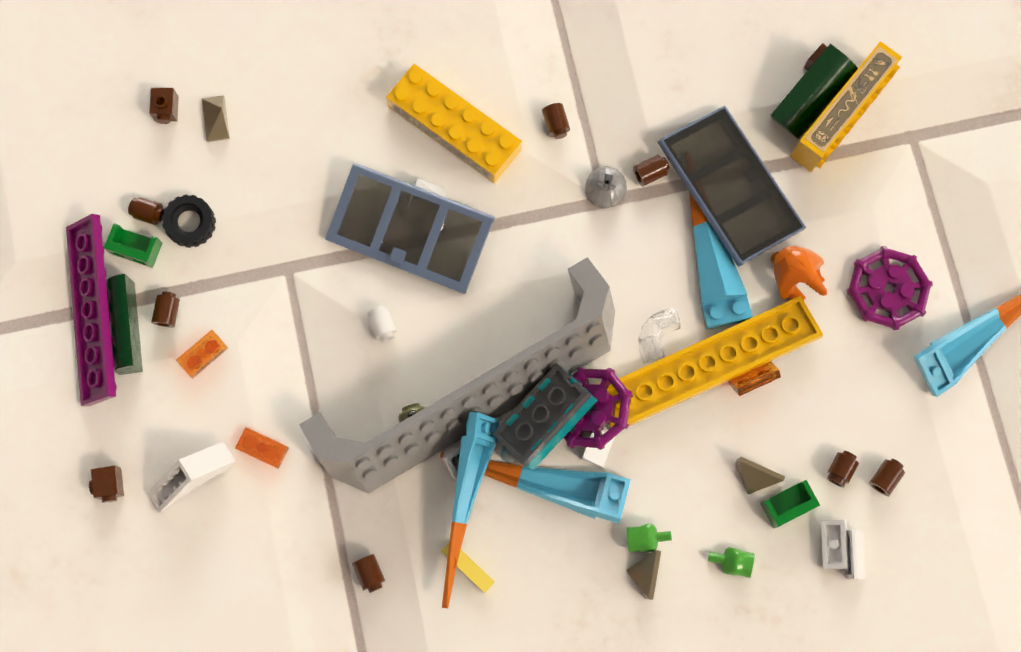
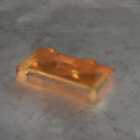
(202, 354)
(755, 378)
(262, 447)

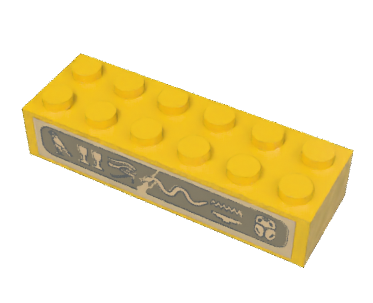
(847, 107)
(454, 123)

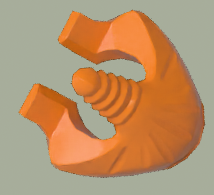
(797, 265)

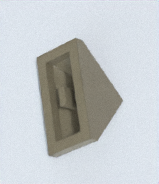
(215, 118)
(756, 476)
(645, 574)

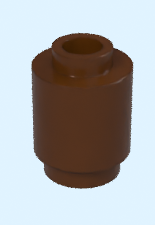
(146, 210)
(842, 468)

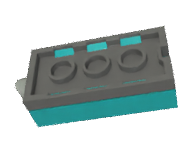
(543, 418)

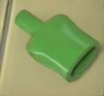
(645, 538)
(734, 561)

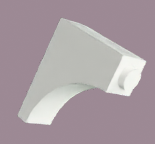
(189, 474)

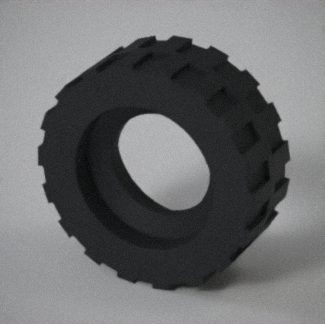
(188, 203)

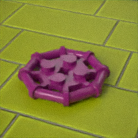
(902, 290)
(605, 409)

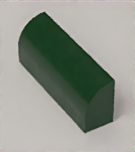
(814, 91)
(124, 325)

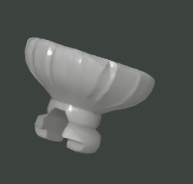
(605, 194)

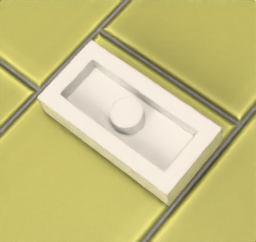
(835, 544)

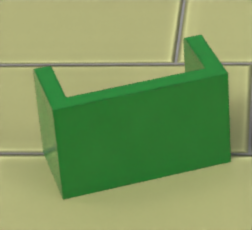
(133, 246)
(790, 504)

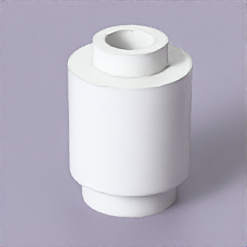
(381, 324)

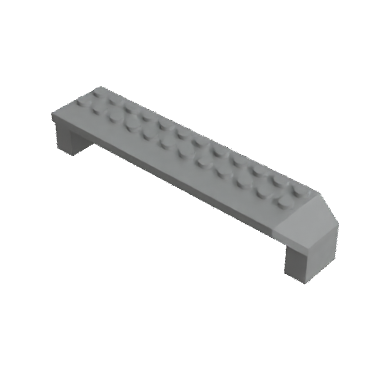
(491, 394)

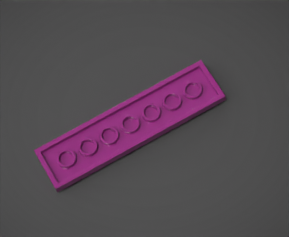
(90, 311)

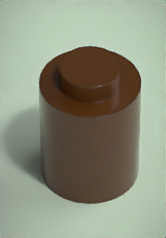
(556, 120)
(651, 170)
(165, 310)
(887, 477)
(369, 573)

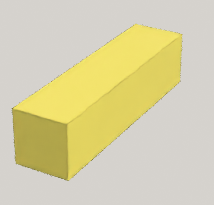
(471, 570)

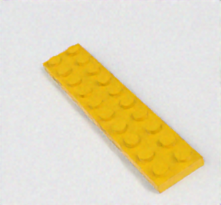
(718, 359)

